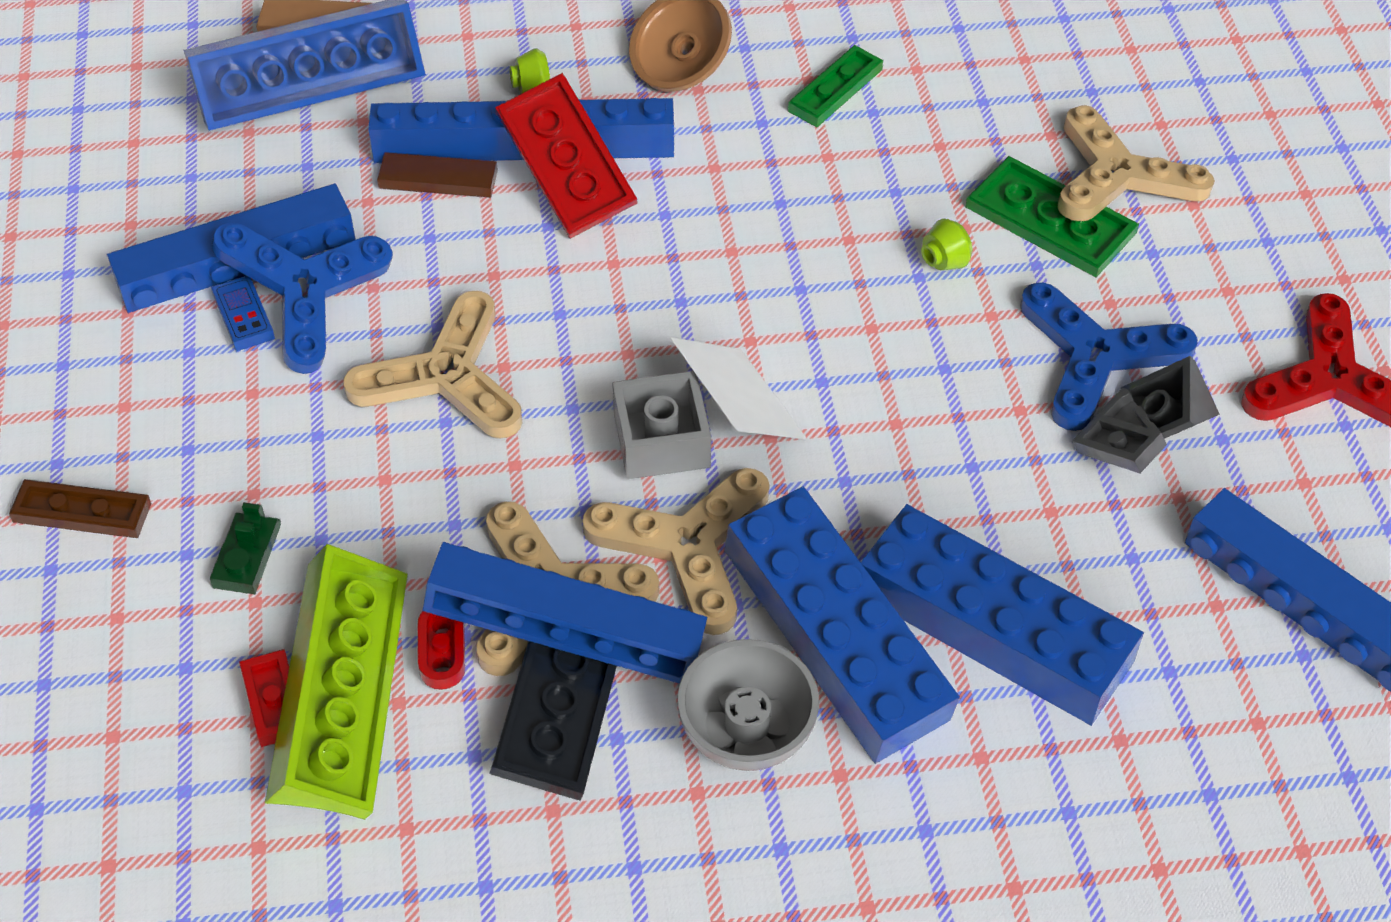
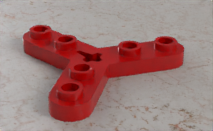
(1311, 383)

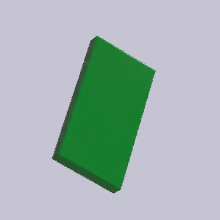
(1027, 206)

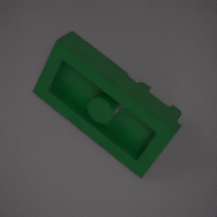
(245, 551)

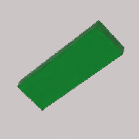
(835, 86)

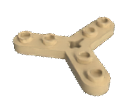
(1106, 153)
(463, 387)
(660, 535)
(521, 540)

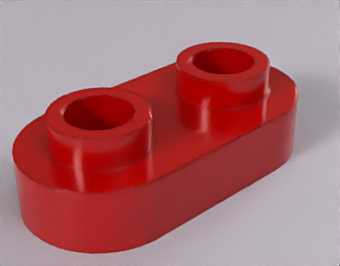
(440, 650)

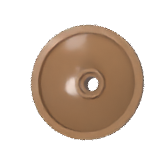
(669, 32)

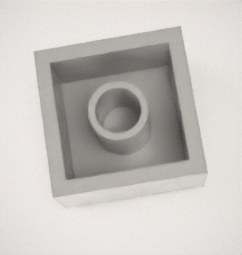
(661, 425)

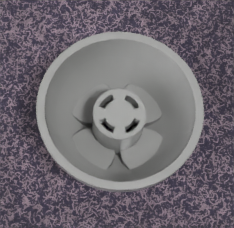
(746, 684)

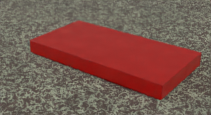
(566, 155)

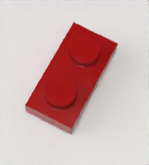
(265, 686)

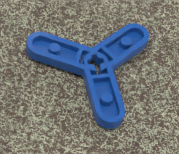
(280, 270)
(1080, 334)

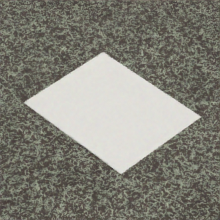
(738, 389)

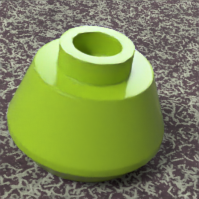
(529, 70)
(947, 246)

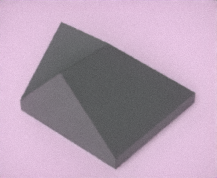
(1174, 397)

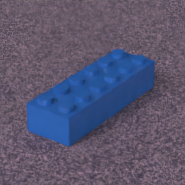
(304, 63)
(1002, 614)
(840, 624)

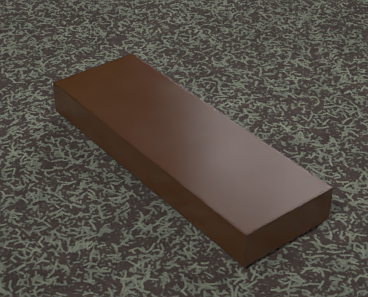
(437, 175)
(80, 508)

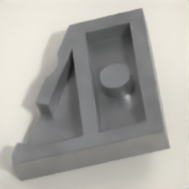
(1121, 435)

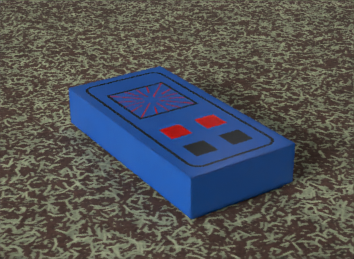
(243, 313)

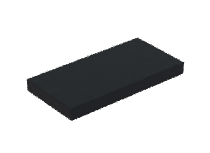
(553, 721)

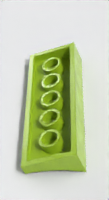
(338, 685)

